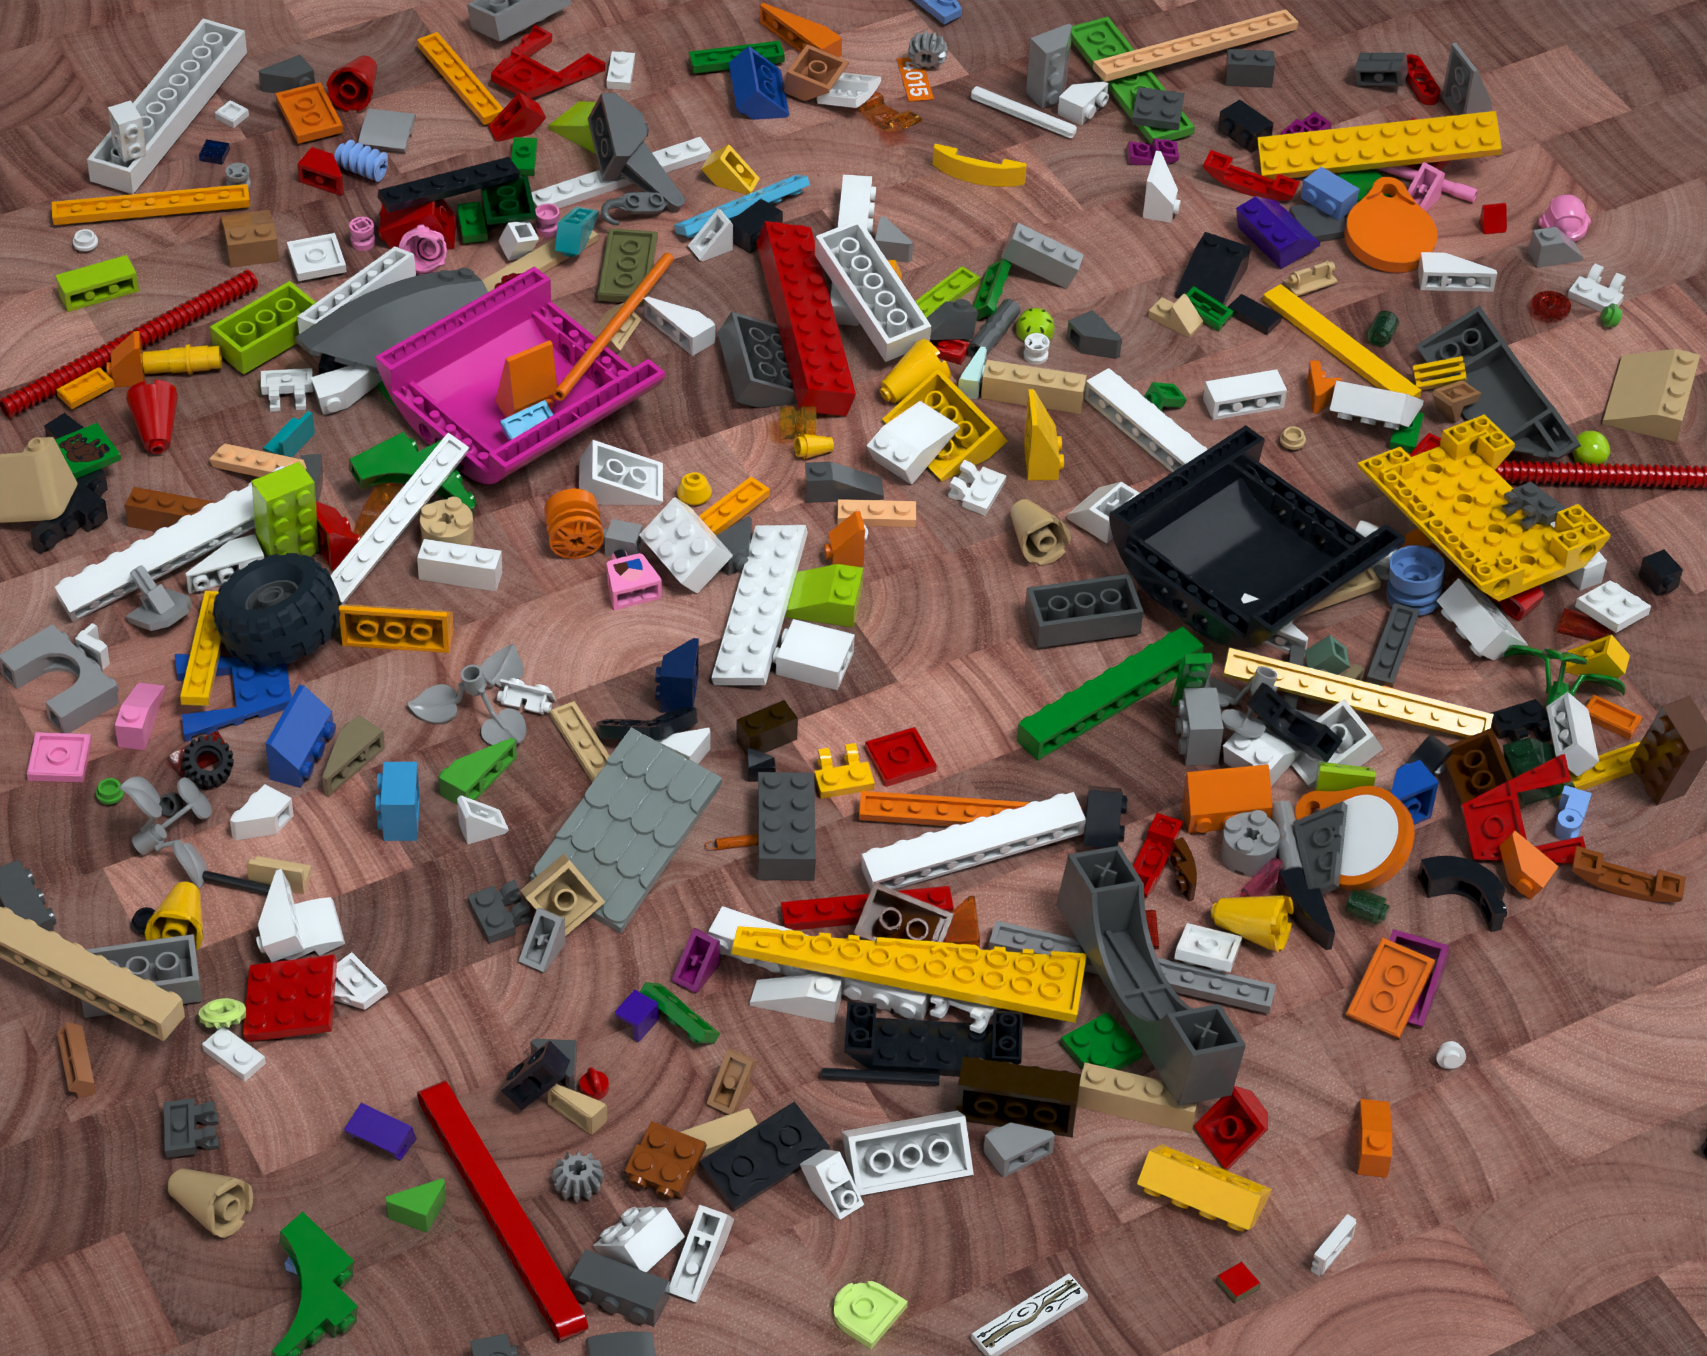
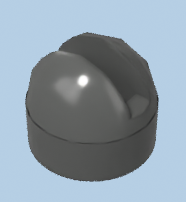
(169, 801)

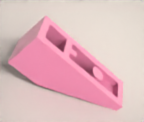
(138, 716)

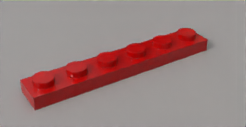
(848, 909)

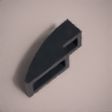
(1308, 907)

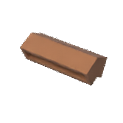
(76, 1060)

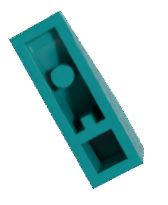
(575, 230)

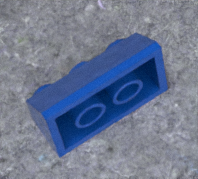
(758, 86)
(299, 738)

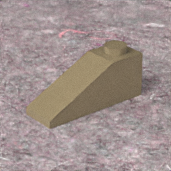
(354, 748)

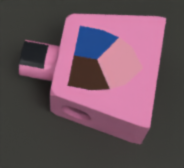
(631, 580)

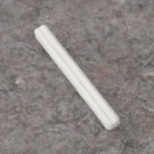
(1023, 112)

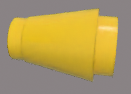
(812, 445)

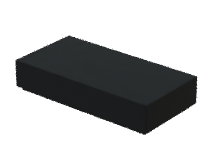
(1255, 314)

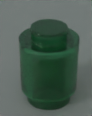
(1383, 328)
(1367, 906)

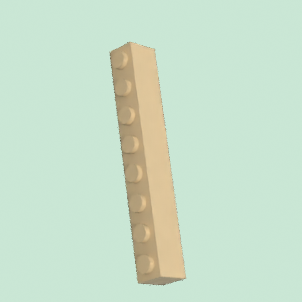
(89, 976)

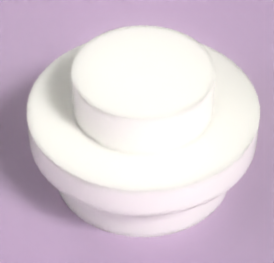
(85, 240)
(1450, 1055)

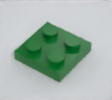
(1101, 1044)

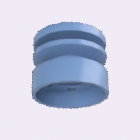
(1415, 578)

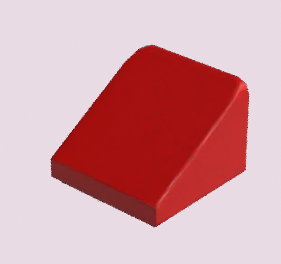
(1493, 218)

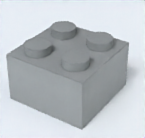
(1199, 726)

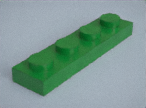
(719, 58)
(1192, 674)

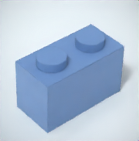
(1329, 193)

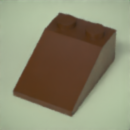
(901, 917)

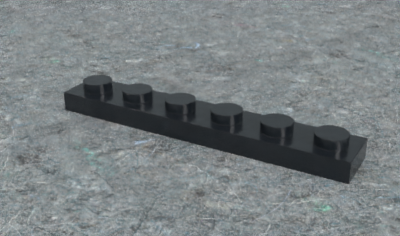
(448, 184)

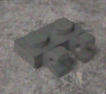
(1534, 503)
(491, 911)
(180, 1127)

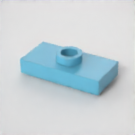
(525, 419)

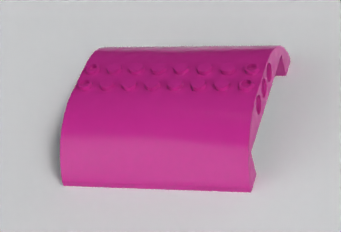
(452, 372)

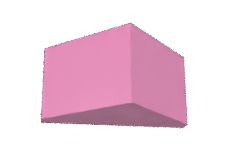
(1427, 186)

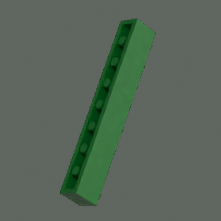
(1106, 694)

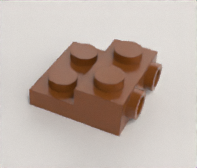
(665, 1161)

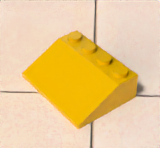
(973, 441)

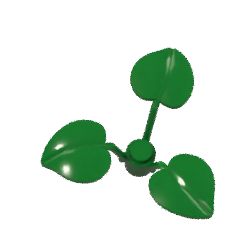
(1560, 688)

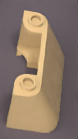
(35, 482)

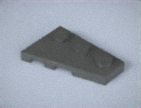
(1321, 846)

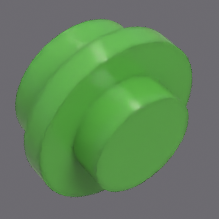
(1611, 315)
(109, 792)

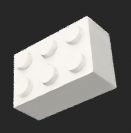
(685, 545)

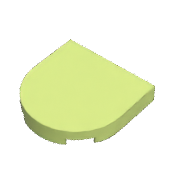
(867, 1311)

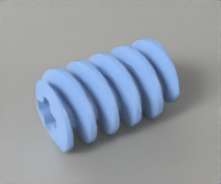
(362, 160)

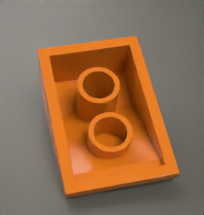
(527, 379)

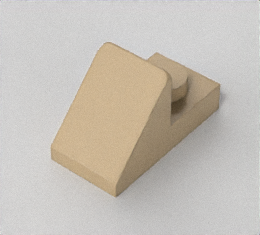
(1177, 316)

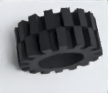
(209, 747)

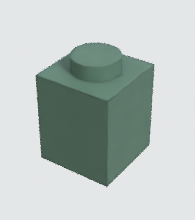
(1328, 655)

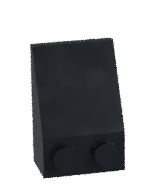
(1215, 268)

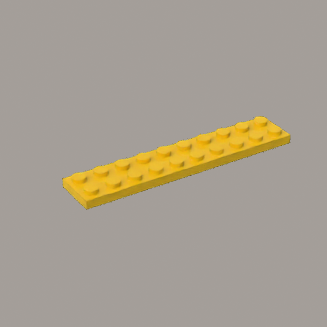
(1381, 145)

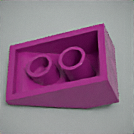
(1434, 950)

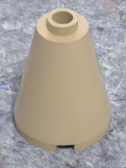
(1039, 532)
(212, 1199)

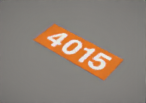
(914, 80)

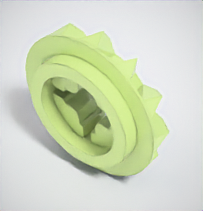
(222, 1013)

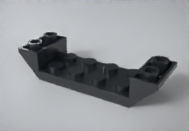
(928, 1045)

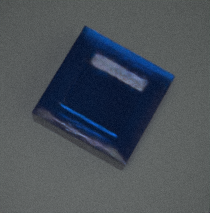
(214, 152)

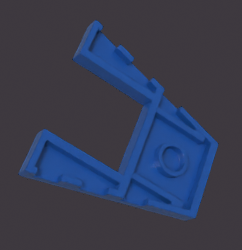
(257, 692)

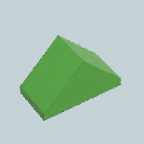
(417, 1205)

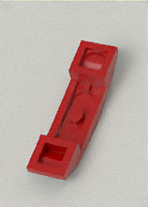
(1247, 182)
(1156, 850)

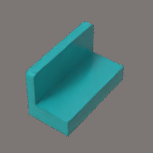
(292, 436)

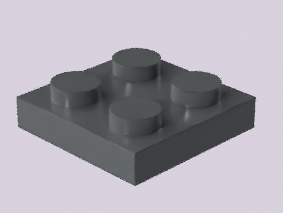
(1158, 108)

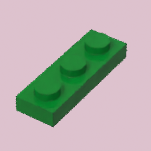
(991, 288)
(680, 1014)

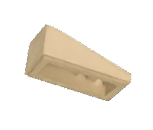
(579, 1108)

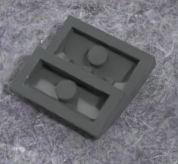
(621, 1344)

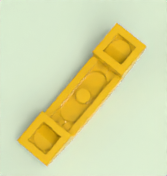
(977, 171)

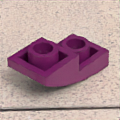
(1313, 122)
(1144, 154)

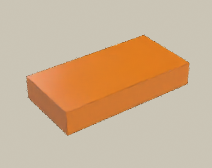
(1613, 717)

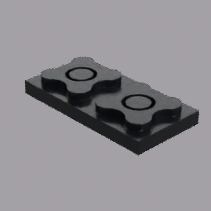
(762, 1156)

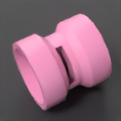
(547, 220)
(362, 233)

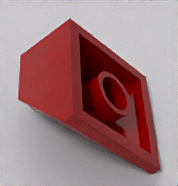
(1233, 1125)

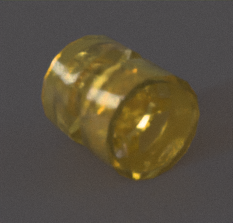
(797, 422)

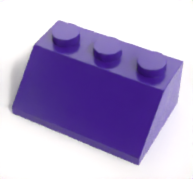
(1274, 230)

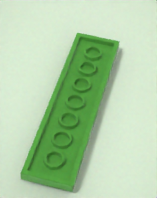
(1102, 40)

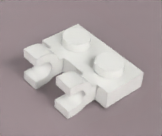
(1592, 294)
(284, 382)
(983, 491)

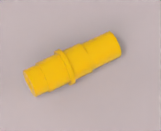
(182, 359)

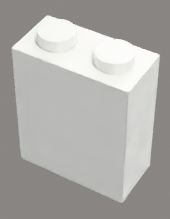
(814, 654)

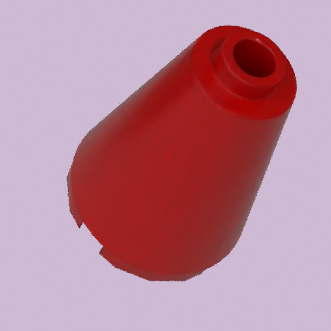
(353, 84)
(153, 413)

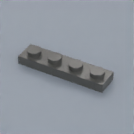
(1393, 645)

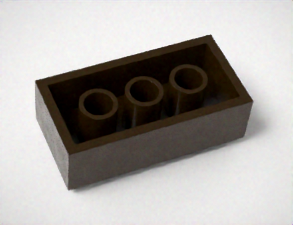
(1018, 1094)

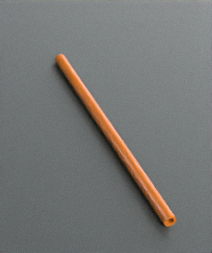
(613, 327)

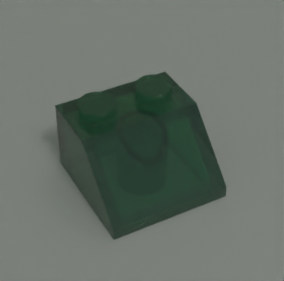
(1526, 755)

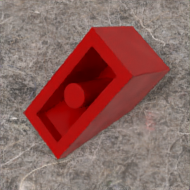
(517, 119)
(320, 171)

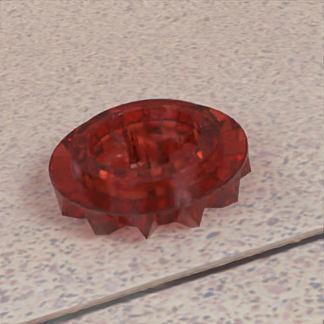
(1548, 298)

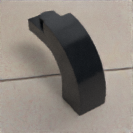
(1287, 722)
(1468, 879)

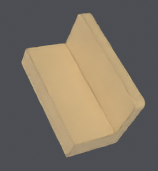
(624, 332)
(264, 869)

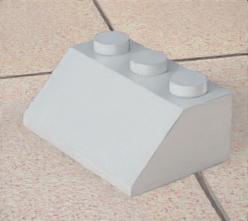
(1374, 405)
(1478, 620)

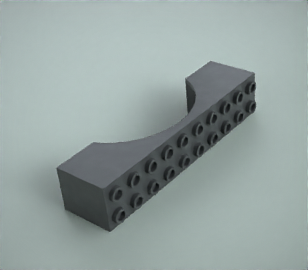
(1105, 908)

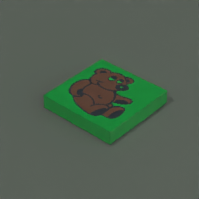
(87, 450)

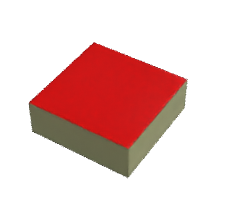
(1238, 1282)

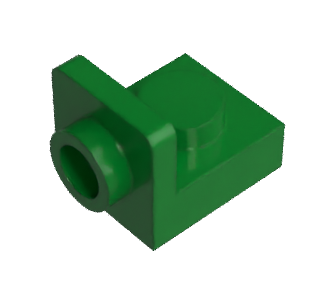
(1165, 395)

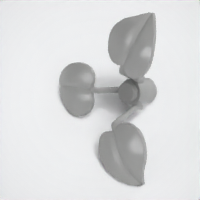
(439, 702)
(1237, 720)
(153, 836)

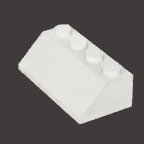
(908, 1152)

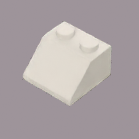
(1267, 749)

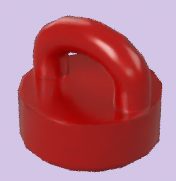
(594, 1084)

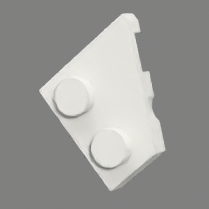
(357, 984)

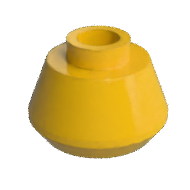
(694, 489)

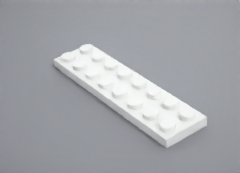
(760, 605)

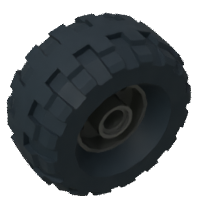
(277, 610)

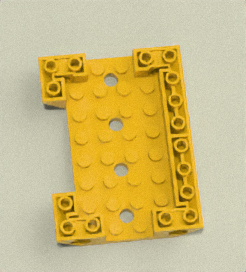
(1434, 496)

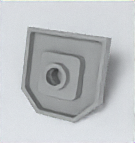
(159, 605)

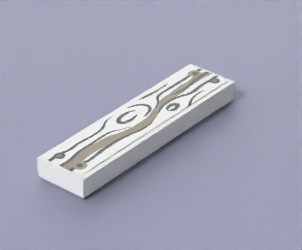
(1029, 1316)

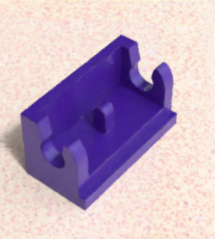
(381, 1131)

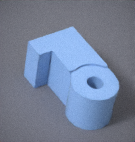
(1574, 807)

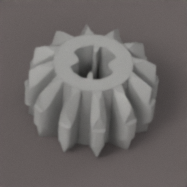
(927, 50)
(577, 1176)

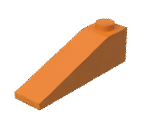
(799, 31)

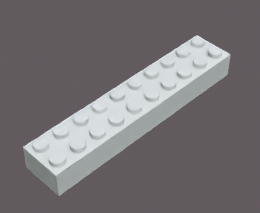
(172, 102)

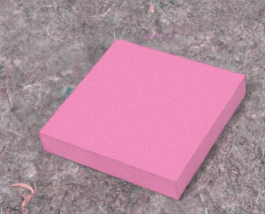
(59, 757)

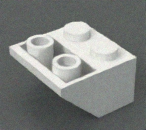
(1094, 511)
(640, 1237)

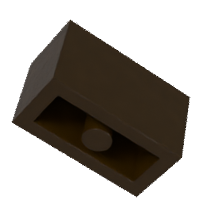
(767, 728)

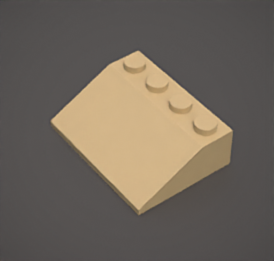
(1652, 392)

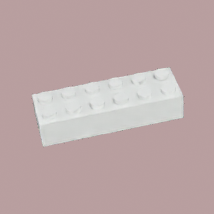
(871, 289)

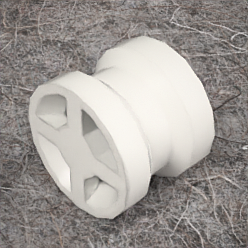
(1036, 348)

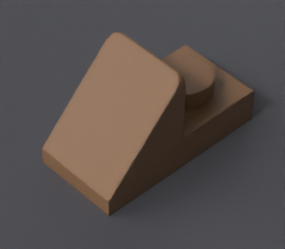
(1453, 397)
(732, 1082)

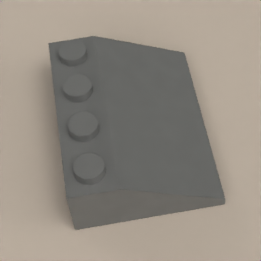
(756, 361)

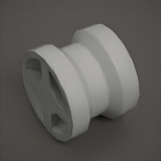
(238, 174)

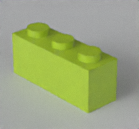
(97, 283)

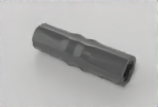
(995, 327)

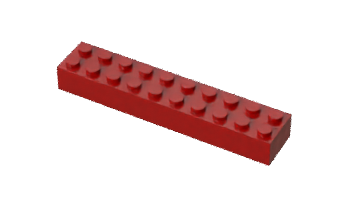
(805, 318)

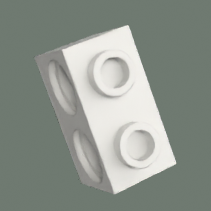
(127, 131)

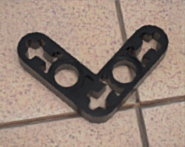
(656, 728)

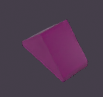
(698, 961)

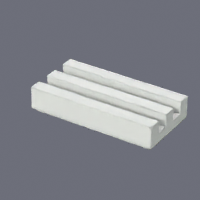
(1333, 1245)

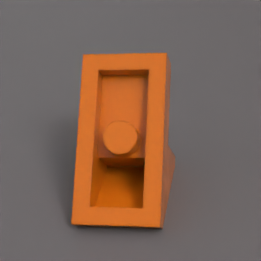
(1320, 387)

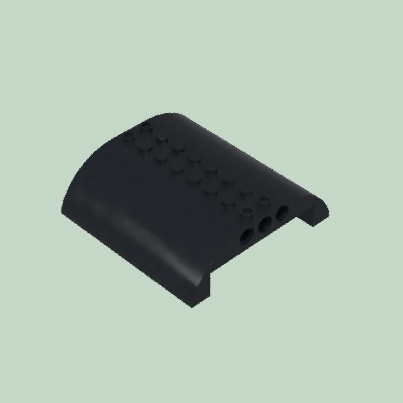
(1236, 530)

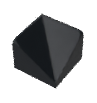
(757, 763)

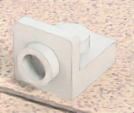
(93, 647)

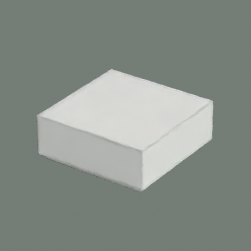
(231, 114)

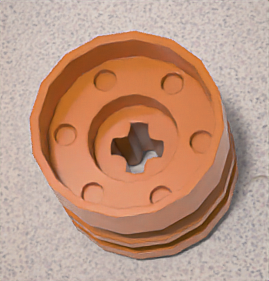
(573, 523)

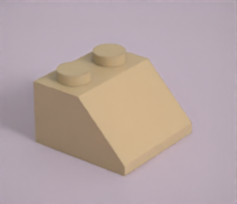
(563, 892)

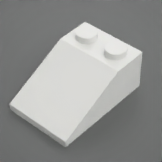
(911, 441)
(620, 476)
(1356, 748)

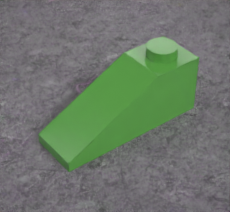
(476, 771)

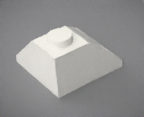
(1161, 192)

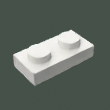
(620, 70)
(234, 1053)

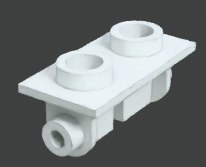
(516, 691)

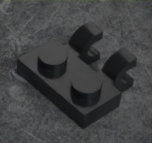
(1517, 719)

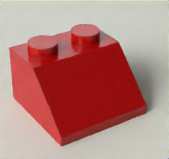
(334, 535)

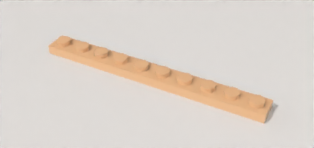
(1195, 45)

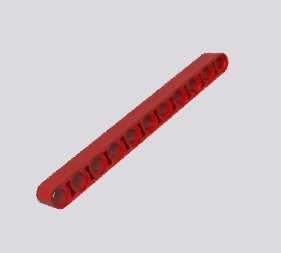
(502, 1211)

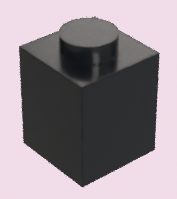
(1660, 572)

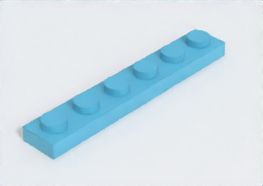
(771, 194)

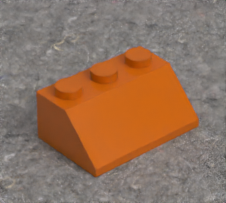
(1222, 793)

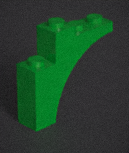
(397, 462)
(320, 1270)

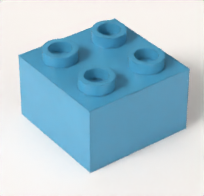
(398, 801)

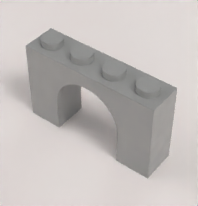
(52, 652)

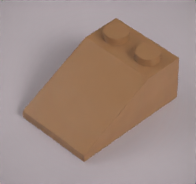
(250, 238)

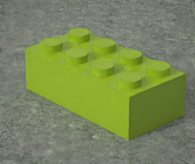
(261, 328)
(286, 512)

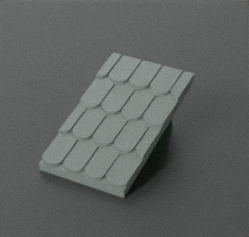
(632, 823)

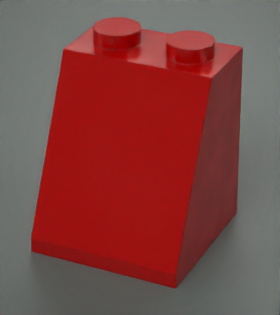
(435, 215)

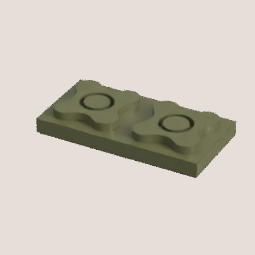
(626, 263)

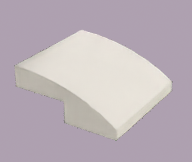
(851, 90)
(318, 926)

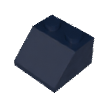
(678, 677)

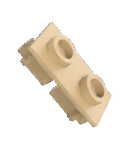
(1310, 280)

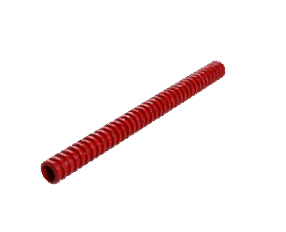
(149, 333)
(1603, 474)

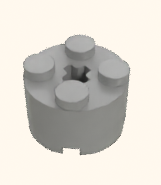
(1249, 842)

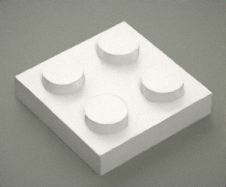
(316, 257)
(1613, 606)
(1208, 948)

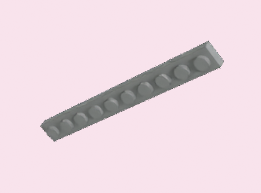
(1182, 977)

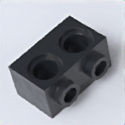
(535, 1075)

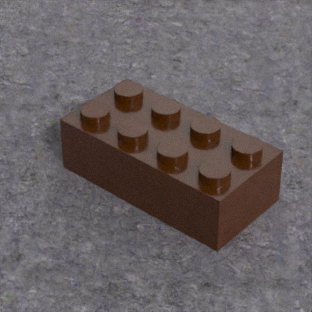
(1672, 751)

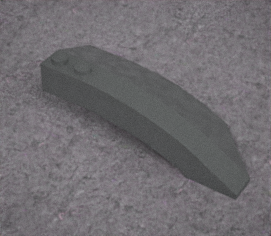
(389, 316)
(1507, 390)

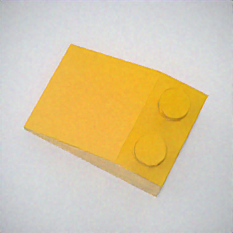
(1041, 442)

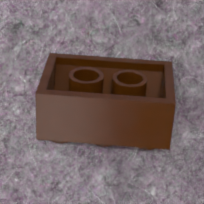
(1478, 766)

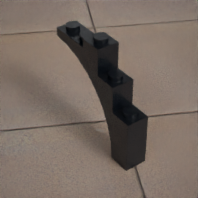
(85, 506)

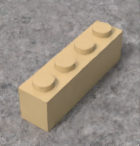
(1054, 388)
(1133, 1098)

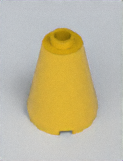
(912, 370)
(178, 915)
(1256, 919)

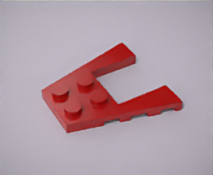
(530, 77)
(1498, 814)

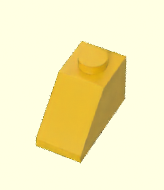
(730, 171)
(1603, 657)

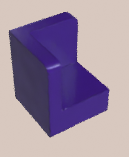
(638, 1012)

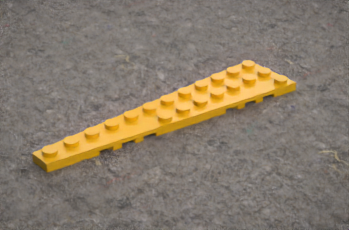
(964, 972)

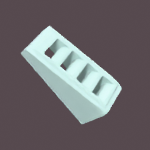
(972, 377)

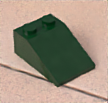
(508, 202)

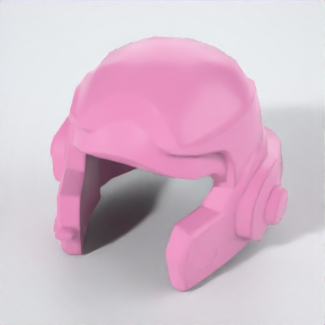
(1567, 215)
(427, 247)

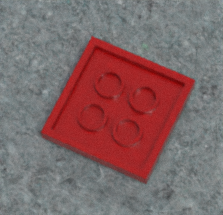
(290, 998)

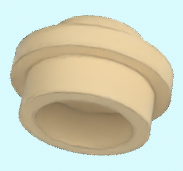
(1293, 438)

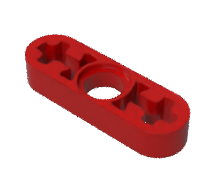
(1419, 88)

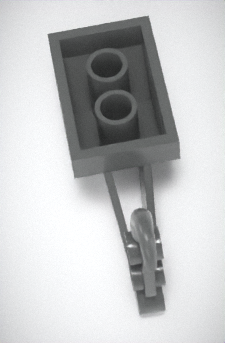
(620, 150)

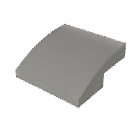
(387, 130)

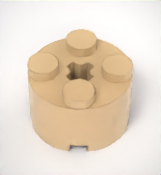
(447, 522)

